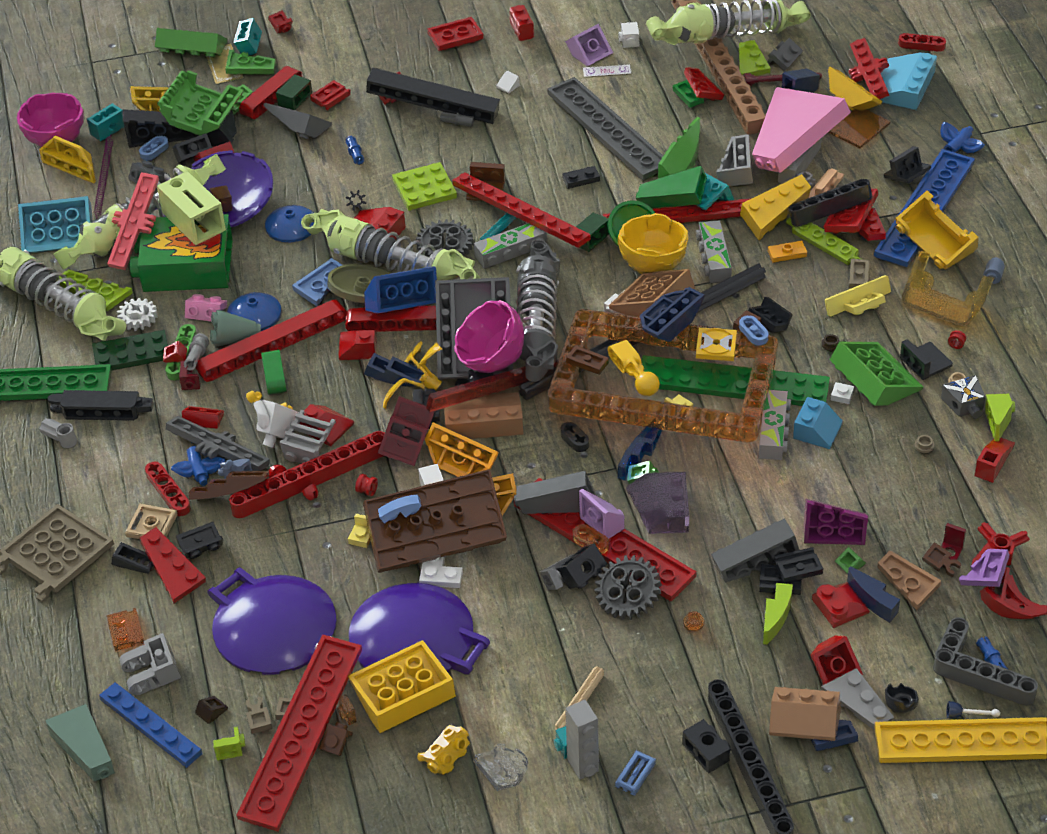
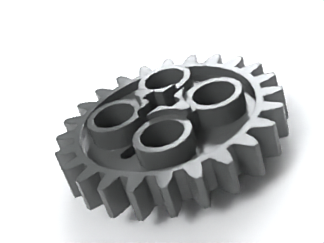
(457, 237)
(610, 585)

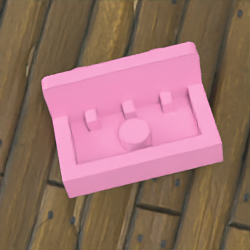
(201, 308)

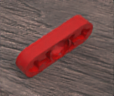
(912, 41)

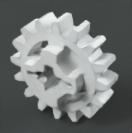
(138, 313)

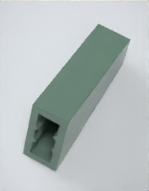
(81, 741)

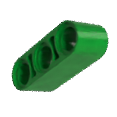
(273, 372)

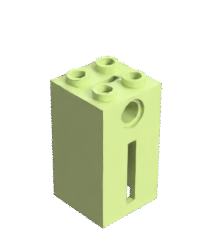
(185, 200)

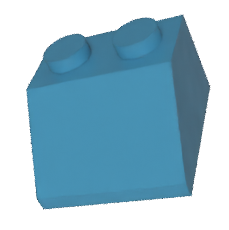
(817, 423)

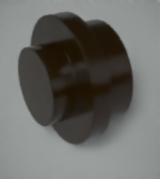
(830, 342)

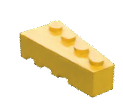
(772, 206)

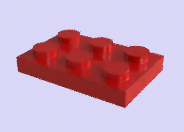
(455, 33)

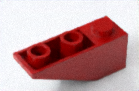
(992, 459)

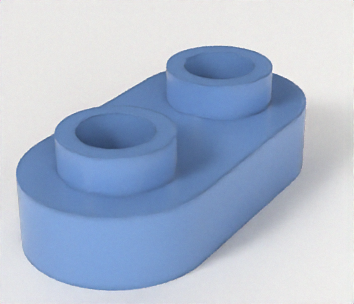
(153, 148)
(753, 330)

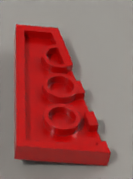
(174, 569)

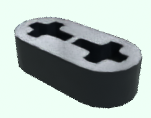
(578, 435)

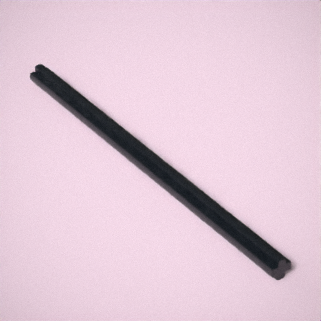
(712, 295)

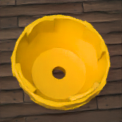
(653, 243)

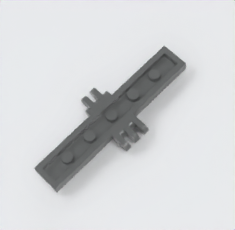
(215, 443)

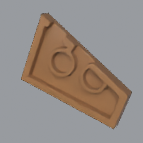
(909, 579)

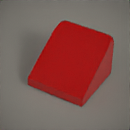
(175, 352)

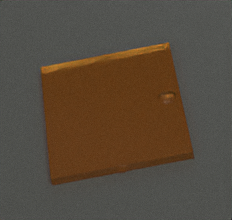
(859, 127)

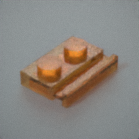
(125, 629)

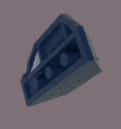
(671, 313)

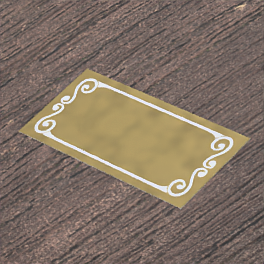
(218, 65)

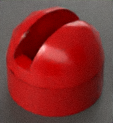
(310, 492)

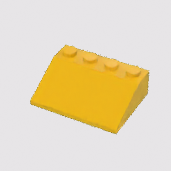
(402, 686)

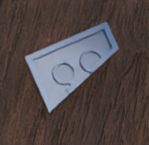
(314, 285)

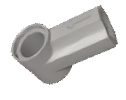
(61, 432)

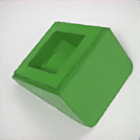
(849, 558)

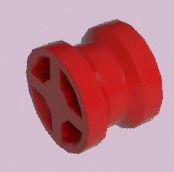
(366, 485)

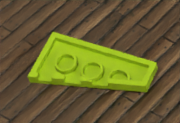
(111, 292)

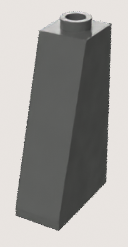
(553, 494)

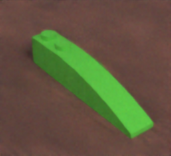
(683, 153)

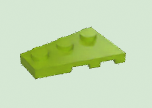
(751, 59)

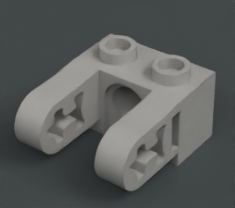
(159, 655)

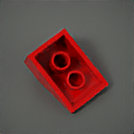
(386, 217)

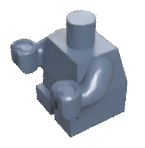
(237, 465)

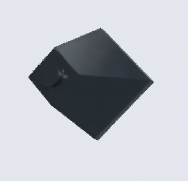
(224, 133)

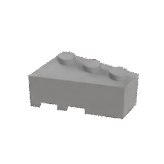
(737, 163)

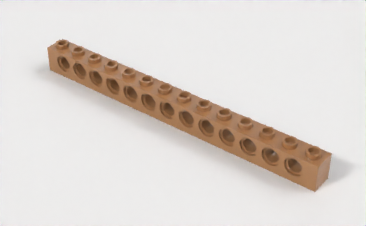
(730, 80)

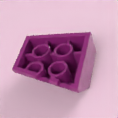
(833, 524)

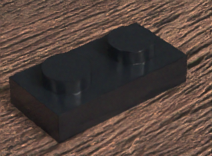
(581, 177)

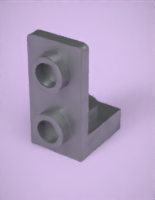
(552, 577)

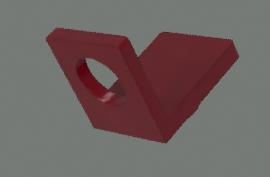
(954, 539)

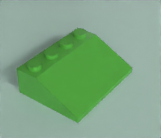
(874, 372)

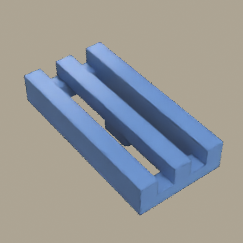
(628, 786)

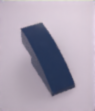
(392, 370)
(873, 594)

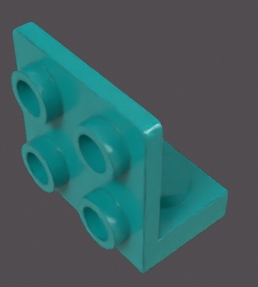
(714, 190)

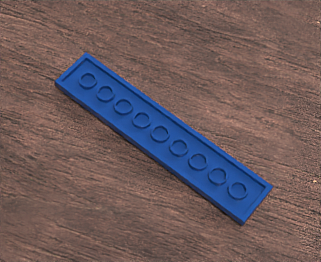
(942, 182)

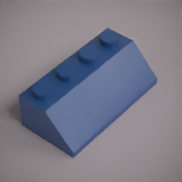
(401, 290)

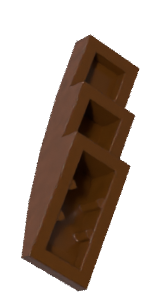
(234, 482)

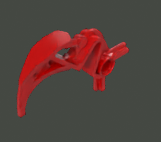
(999, 603)

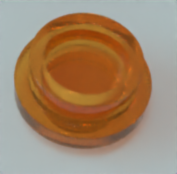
(693, 621)

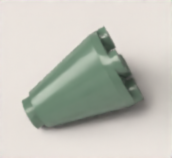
(231, 328)

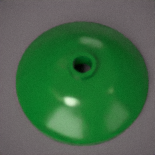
(623, 213)

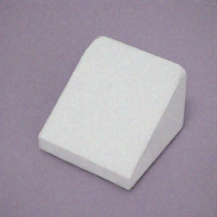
(508, 82)

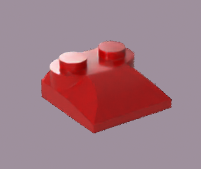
(839, 603)

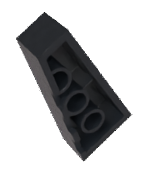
(145, 125)

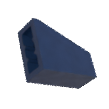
(801, 80)

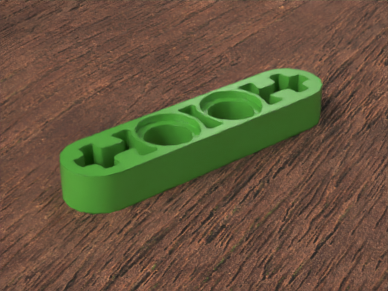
(189, 329)

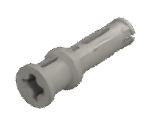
(197, 349)

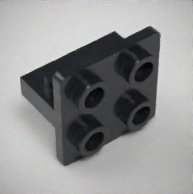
(907, 166)

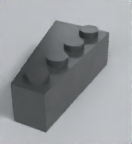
(756, 549)

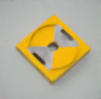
(710, 349)

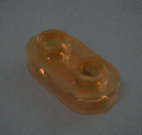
(587, 535)

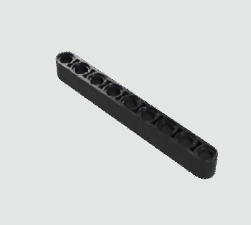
(749, 759)

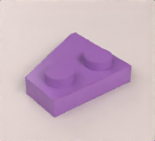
(988, 569)

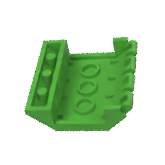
(195, 106)

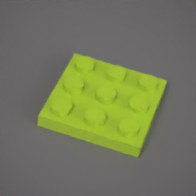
(424, 186)

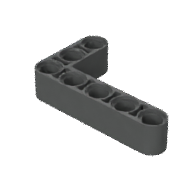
(977, 673)

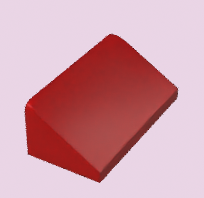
(203, 416)

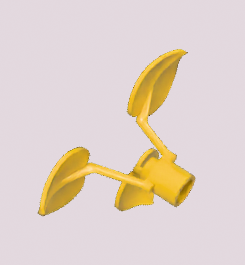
(428, 379)

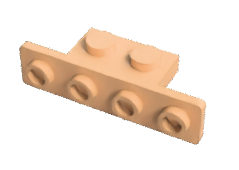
(827, 182)

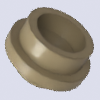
(924, 444)

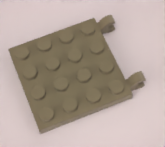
(55, 550)

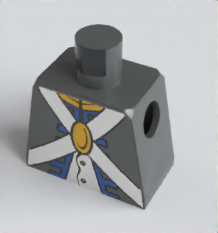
(964, 397)

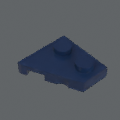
(845, 735)

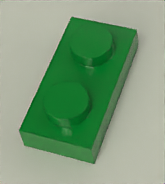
(686, 94)

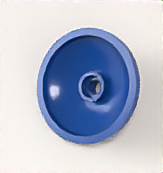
(285, 223)
(257, 307)

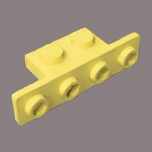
(859, 298)

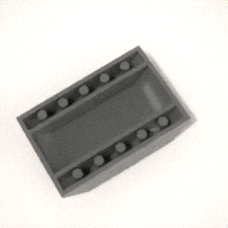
(453, 304)

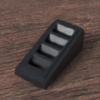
(125, 562)

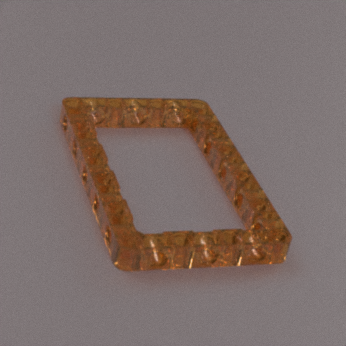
(662, 415)

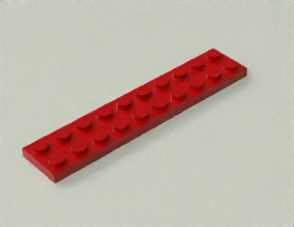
(673, 574)
(299, 733)

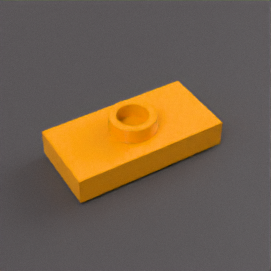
(787, 251)

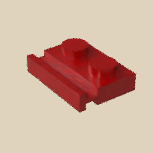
(330, 95)

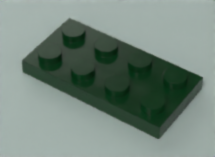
(131, 350)

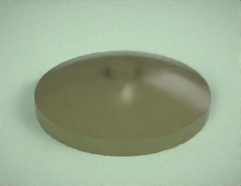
(352, 280)

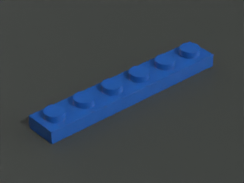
(150, 724)

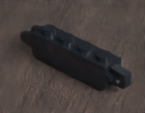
(100, 405)

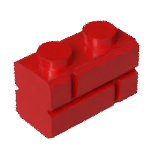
(521, 22)

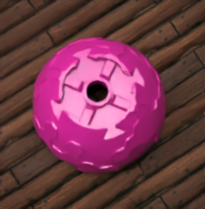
(50, 116)
(490, 337)

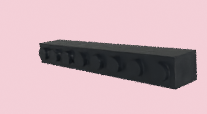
(432, 95)

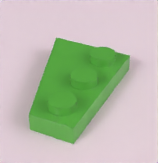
(250, 65)

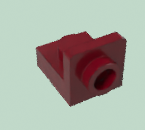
(188, 379)

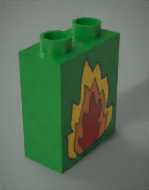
(175, 263)

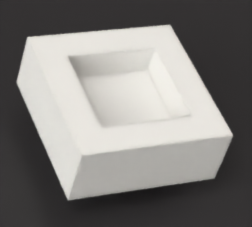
(842, 393)

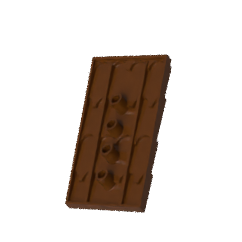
(452, 520)

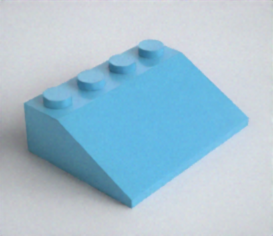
(908, 79)
(52, 223)

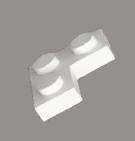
(437, 574)

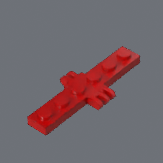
(869, 69)

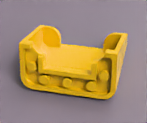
(936, 232)

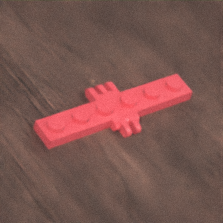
(133, 221)

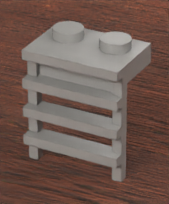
(302, 448)

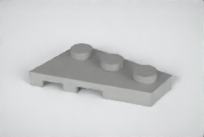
(859, 698)

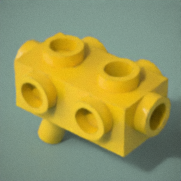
(446, 750)

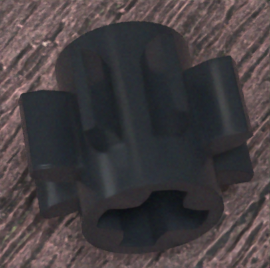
(353, 196)

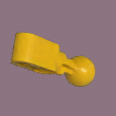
(629, 362)

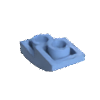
(406, 505)

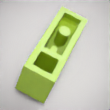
(998, 413)

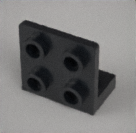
(925, 359)

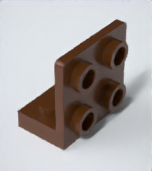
(488, 172)

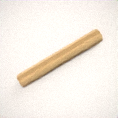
(583, 693)

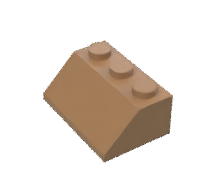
(805, 713)

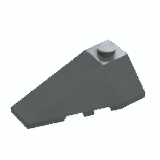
(300, 122)

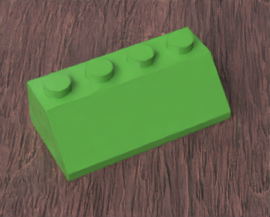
(189, 41)

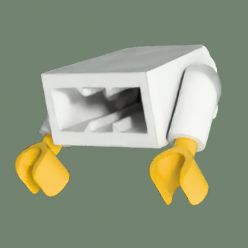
(272, 417)

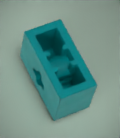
(248, 36)
(105, 122)

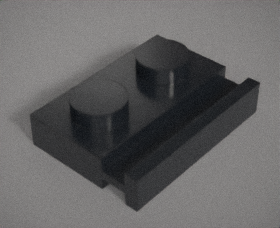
(798, 565)
(770, 576)

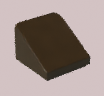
(210, 709)

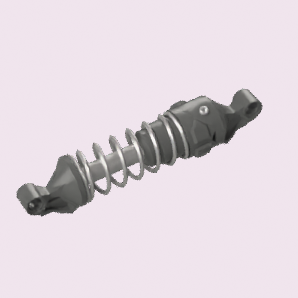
(537, 293)

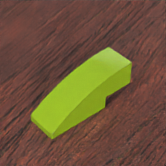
(777, 611)

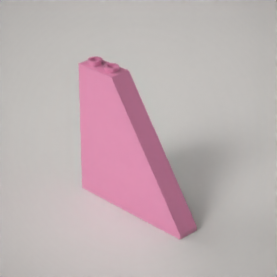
(794, 125)

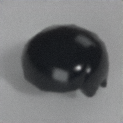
(901, 698)

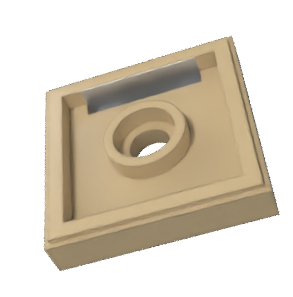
(149, 514)

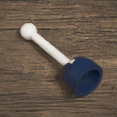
(955, 710)

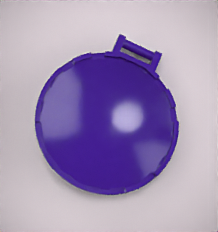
(247, 181)
(413, 614)
(270, 621)

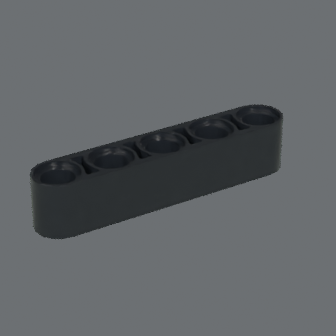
(830, 202)

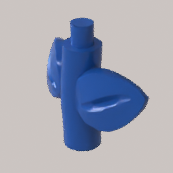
(959, 140)
(197, 466)

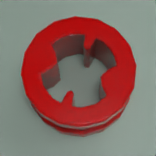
(953, 342)

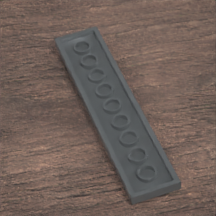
(607, 127)

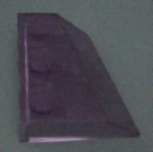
(661, 501)

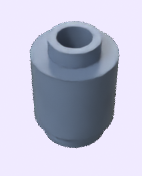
(995, 268)

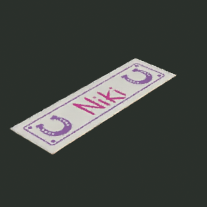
(606, 70)

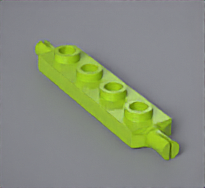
(826, 242)

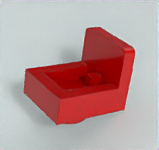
(280, 22)

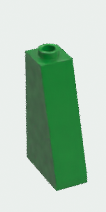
(674, 190)

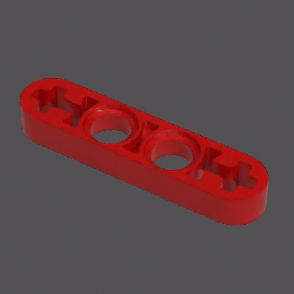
(165, 489)

